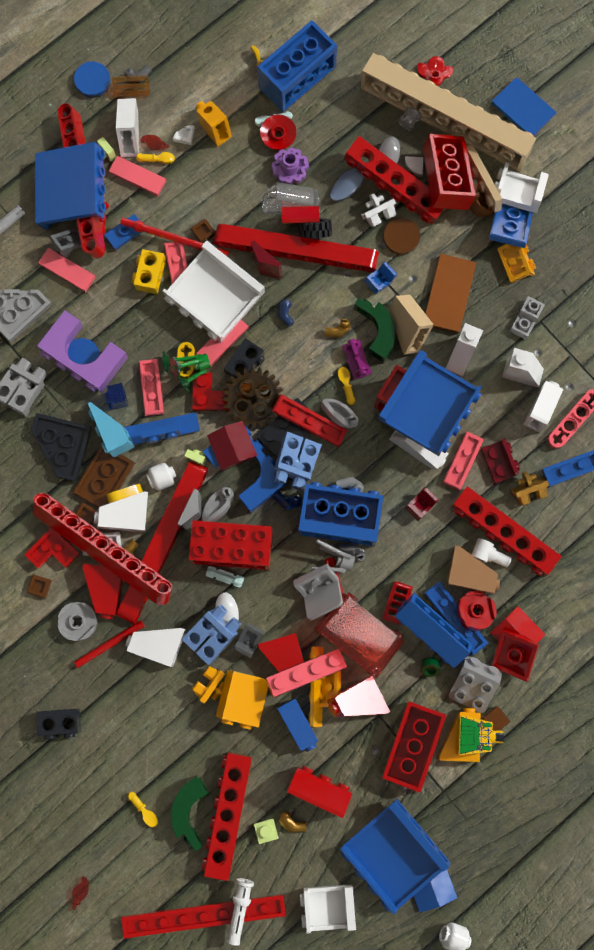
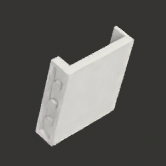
(214, 292)

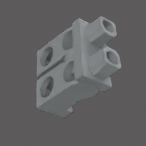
(20, 387)

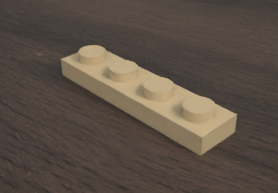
(484, 180)

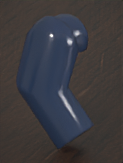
(283, 310)

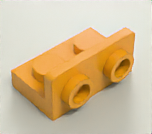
(516, 262)

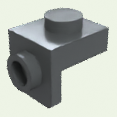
(249, 640)

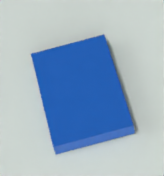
(523, 107)
(511, 226)

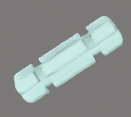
(225, 576)

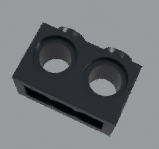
(240, 360)
(58, 718)

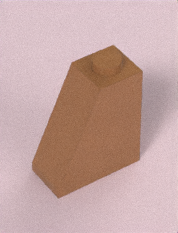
(470, 573)

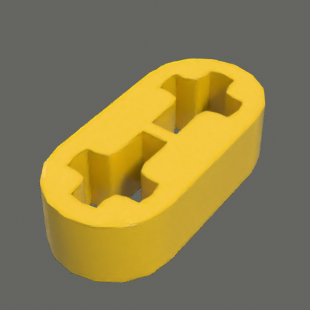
(181, 354)
(124, 493)

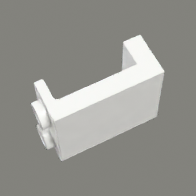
(520, 189)
(328, 908)

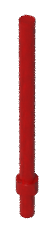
(140, 227)

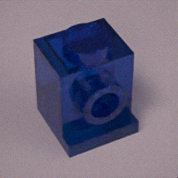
(116, 396)

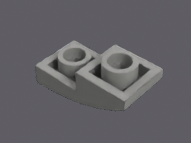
(527, 318)

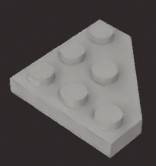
(20, 310)

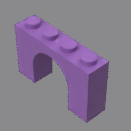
(95, 374)

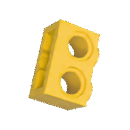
(153, 272)

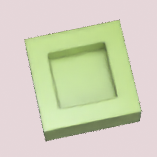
(109, 152)
(195, 456)
(266, 831)

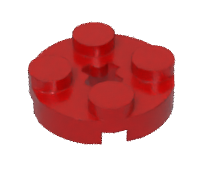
(466, 615)

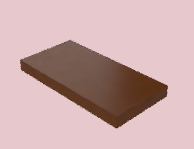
(450, 292)

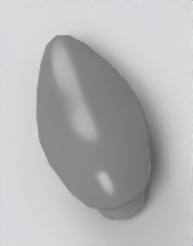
(391, 149)
(339, 413)
(218, 504)

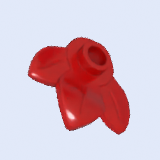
(435, 70)

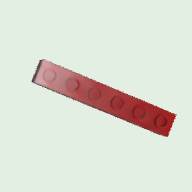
(392, 170)
(516, 532)
(222, 869)

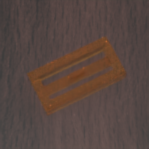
(128, 86)

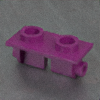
(356, 359)

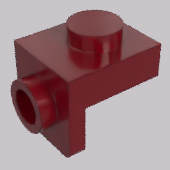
(421, 504)

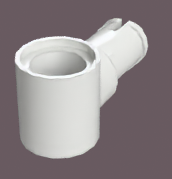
(486, 552)

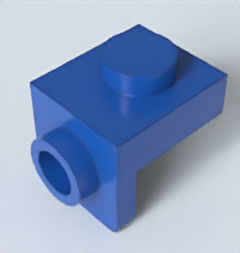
(380, 278)

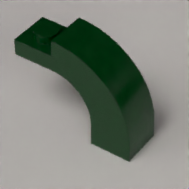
(385, 328)
(181, 809)

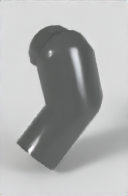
(146, 70)

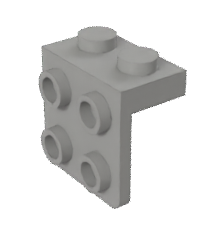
(320, 591)
(475, 684)

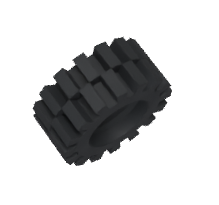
(315, 229)

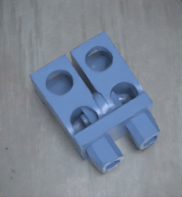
(296, 460)
(218, 631)

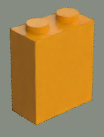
(242, 699)

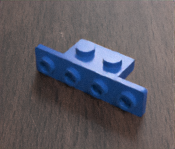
(165, 428)

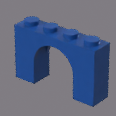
(264, 487)

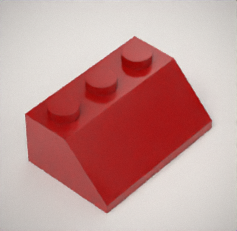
(320, 791)

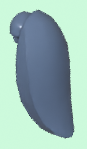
(346, 185)

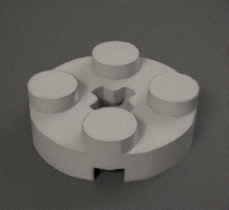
(77, 633)

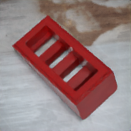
(402, 586)

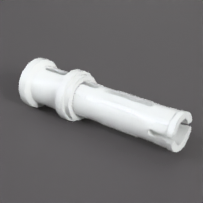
(241, 901)

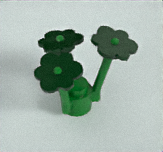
(199, 361)

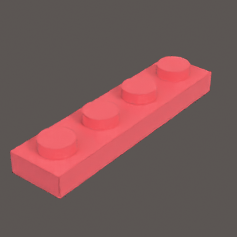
(306, 673)

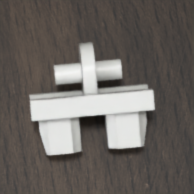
(387, 208)

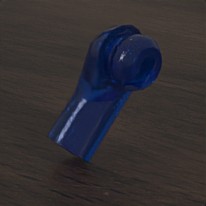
(289, 502)

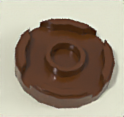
(401, 236)

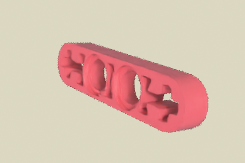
(574, 418)

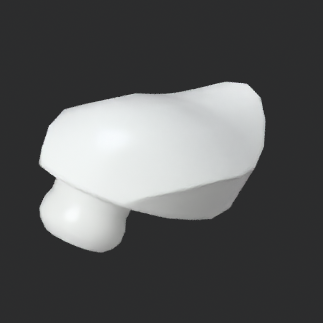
(229, 603)

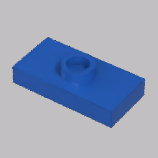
(121, 234)

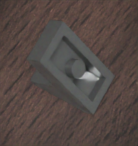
(66, 241)

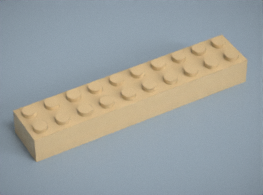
(447, 112)

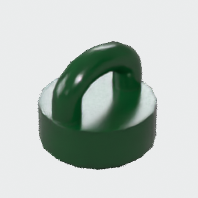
(430, 667)

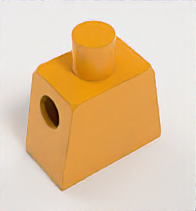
(210, 117)

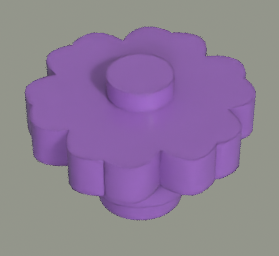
(290, 166)

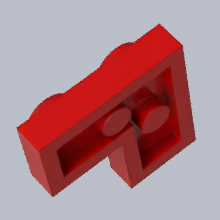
(203, 397)
(52, 545)

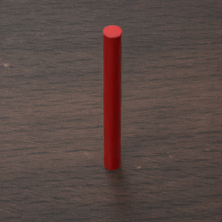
(109, 644)

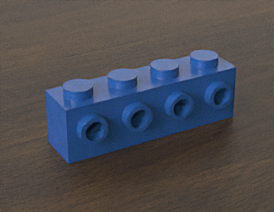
(433, 630)

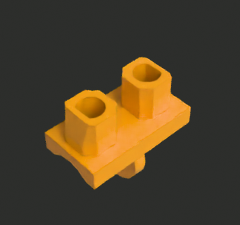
(204, 692)

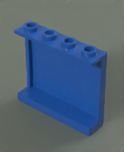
(69, 184)
(429, 404)
(394, 856)

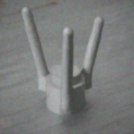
(344, 560)

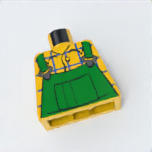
(476, 736)

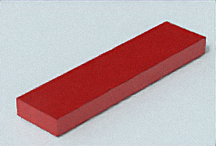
(309, 420)

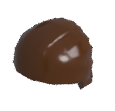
(479, 206)

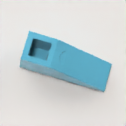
(115, 437)

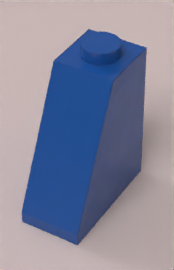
(298, 725)

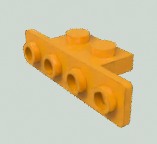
(321, 691)

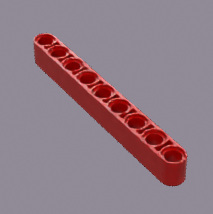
(72, 135)
(297, 248)
(163, 538)
(102, 549)

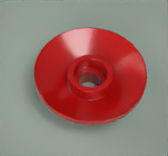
(278, 124)

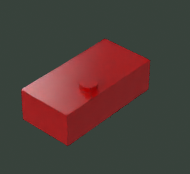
(448, 172)
(414, 746)

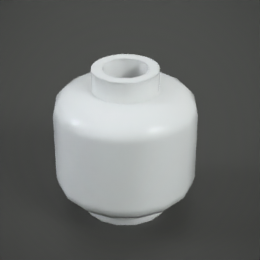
(161, 476)
(454, 937)

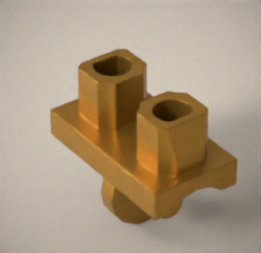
(537, 486)

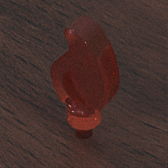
(154, 142)
(80, 892)

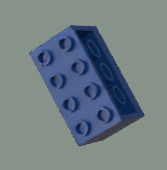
(297, 66)
(339, 527)

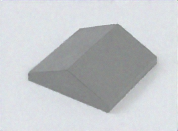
(192, 511)

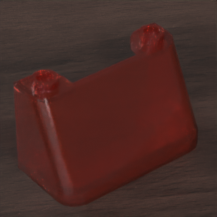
(360, 635)

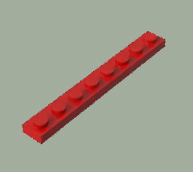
(200, 916)

